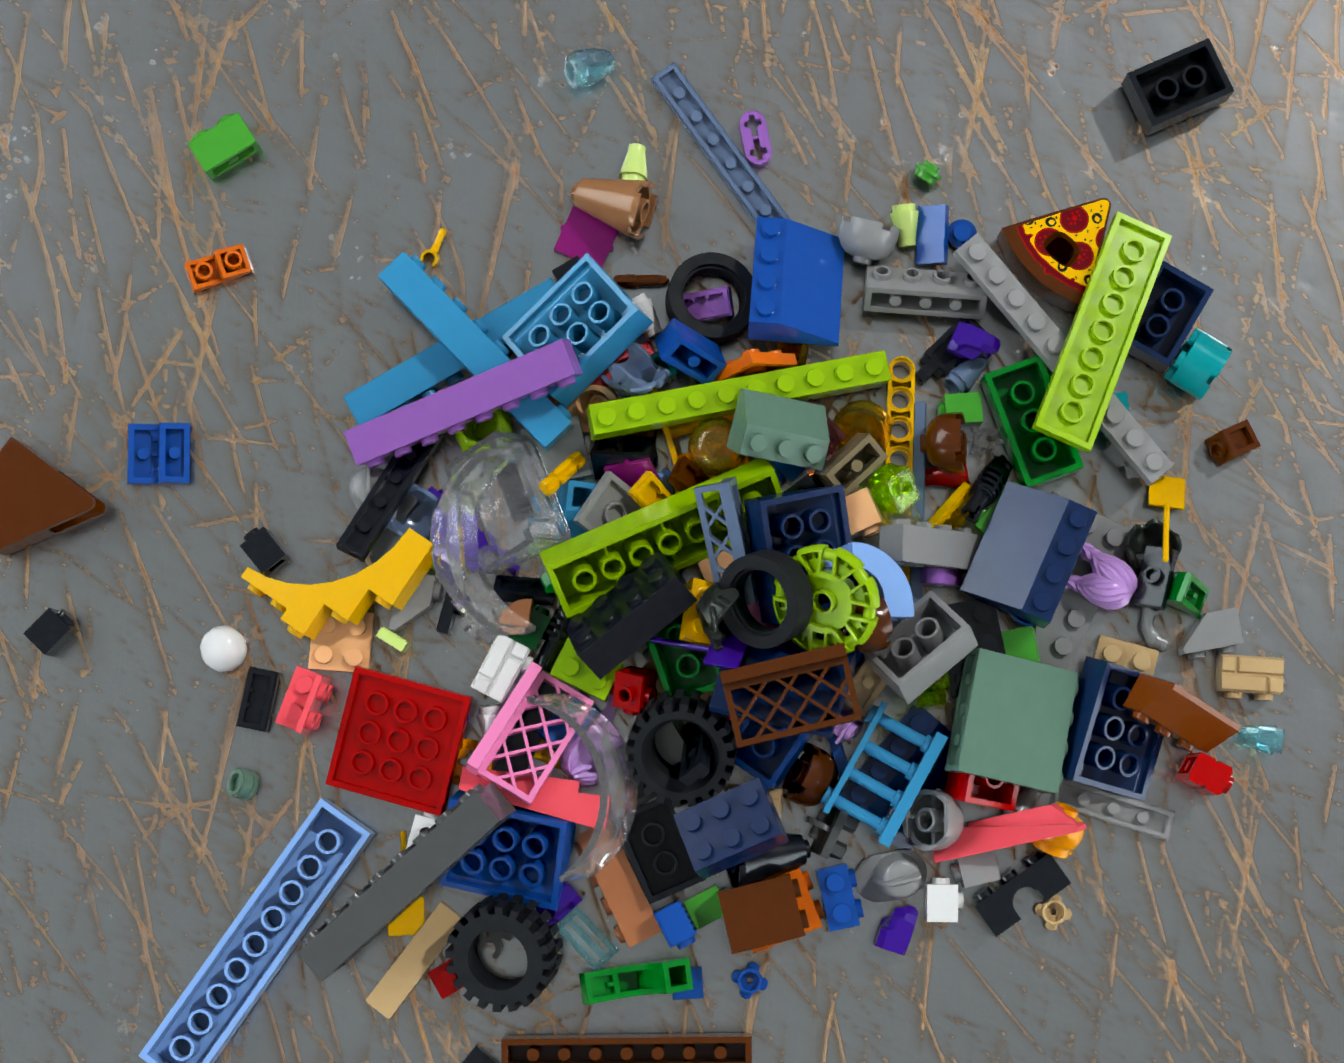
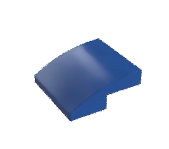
(158, 454)

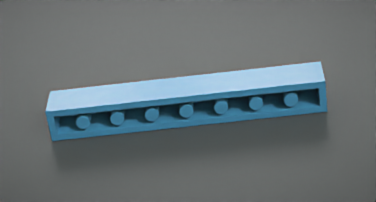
(468, 341)
(434, 366)

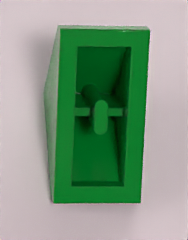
(1187, 593)

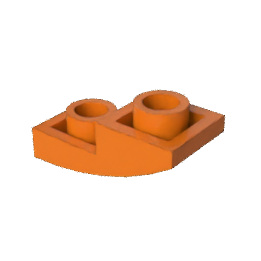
(218, 268)

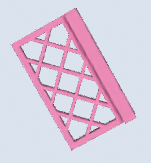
(504, 725)

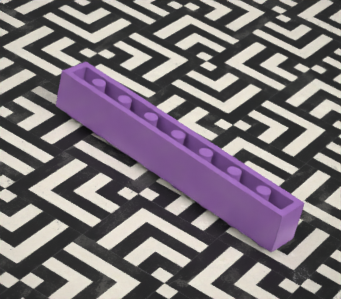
(463, 403)

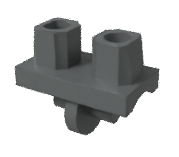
(826, 831)

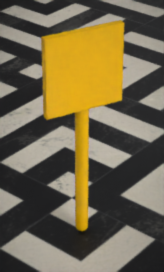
(1168, 494)
(413, 917)

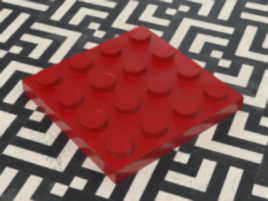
(399, 740)

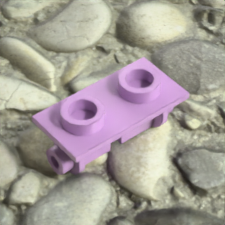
(847, 730)

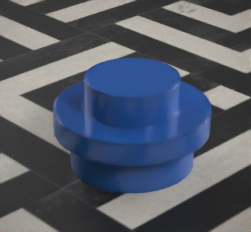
(960, 232)

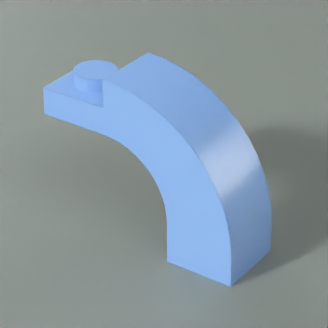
(888, 576)

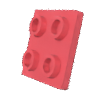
(304, 701)

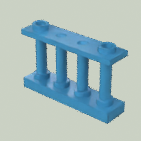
(913, 772)

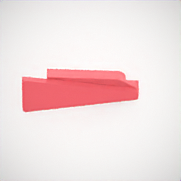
(556, 798)
(1010, 830)

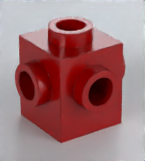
(633, 689)

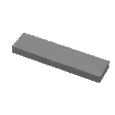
(1116, 809)

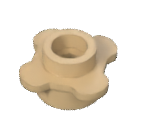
(1062, 913)

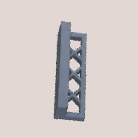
(736, 527)

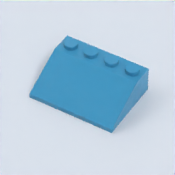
(588, 312)

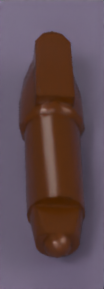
(634, 281)

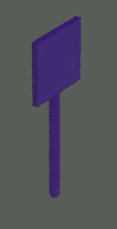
(728, 658)

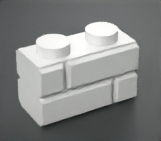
(502, 668)

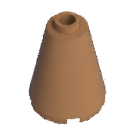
(617, 202)

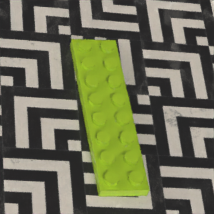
(1102, 332)

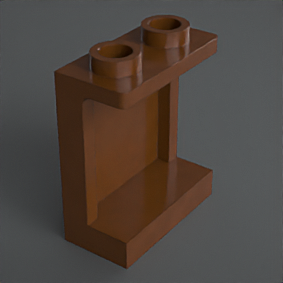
(762, 913)

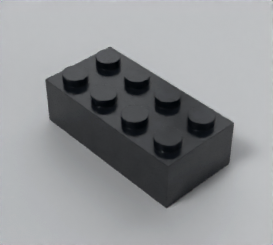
(629, 614)

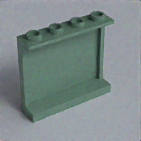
(1012, 720)

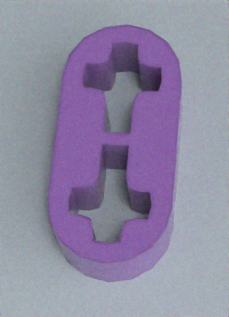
(761, 138)
(941, 577)

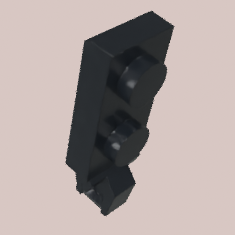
(936, 359)

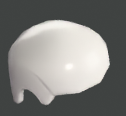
(223, 648)

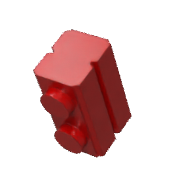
(1205, 774)

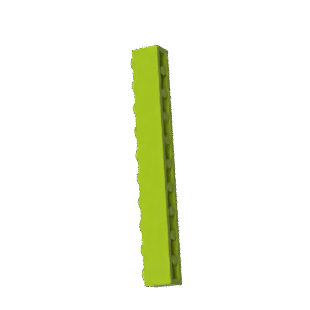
(721, 397)

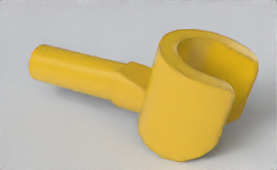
(435, 248)

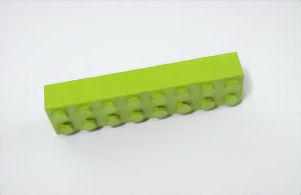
(601, 557)

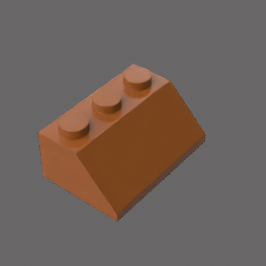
(1178, 714)

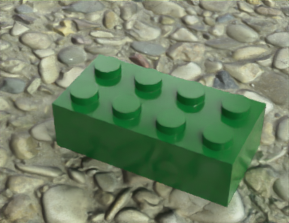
(1014, 400)

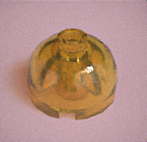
(864, 417)
(709, 449)

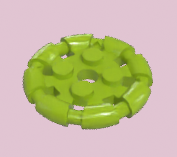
(842, 595)

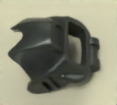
(1148, 535)
(711, 610)

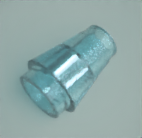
(1262, 738)

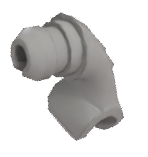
(1150, 633)

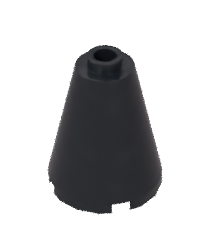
(771, 863)

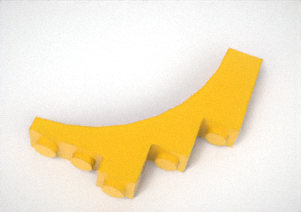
(387, 582)

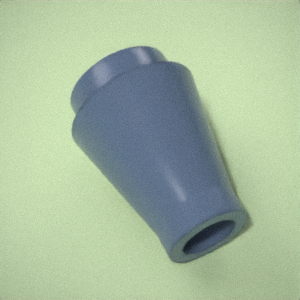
(964, 375)

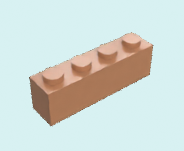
(622, 896)

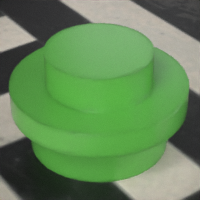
(927, 172)

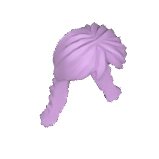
(1109, 583)
(577, 760)

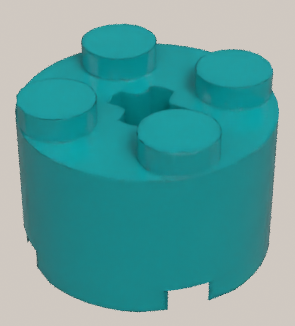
(1198, 363)

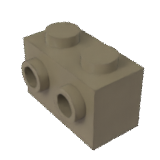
(852, 463)

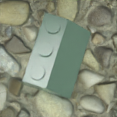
(779, 429)

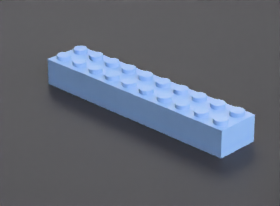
(260, 938)

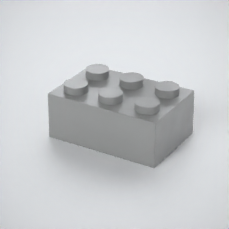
(922, 648)

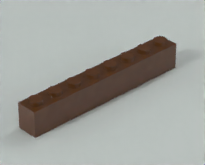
(628, 1048)

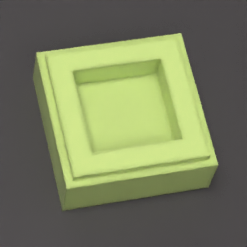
(393, 639)

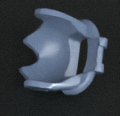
(632, 375)
(420, 515)

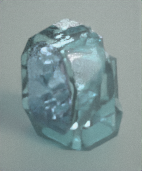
(588, 67)

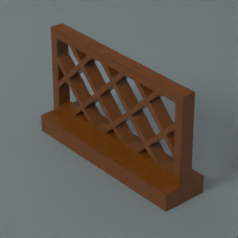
(783, 668)

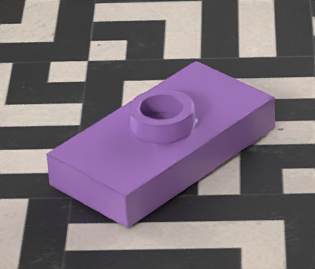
(710, 304)

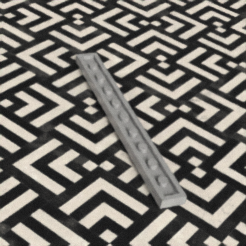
(1048, 342)

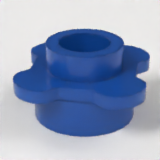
(746, 988)

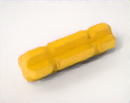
(562, 473)

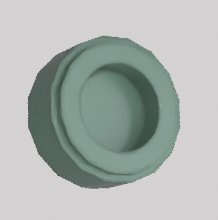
(242, 784)

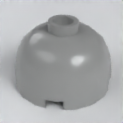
(866, 239)
(933, 821)

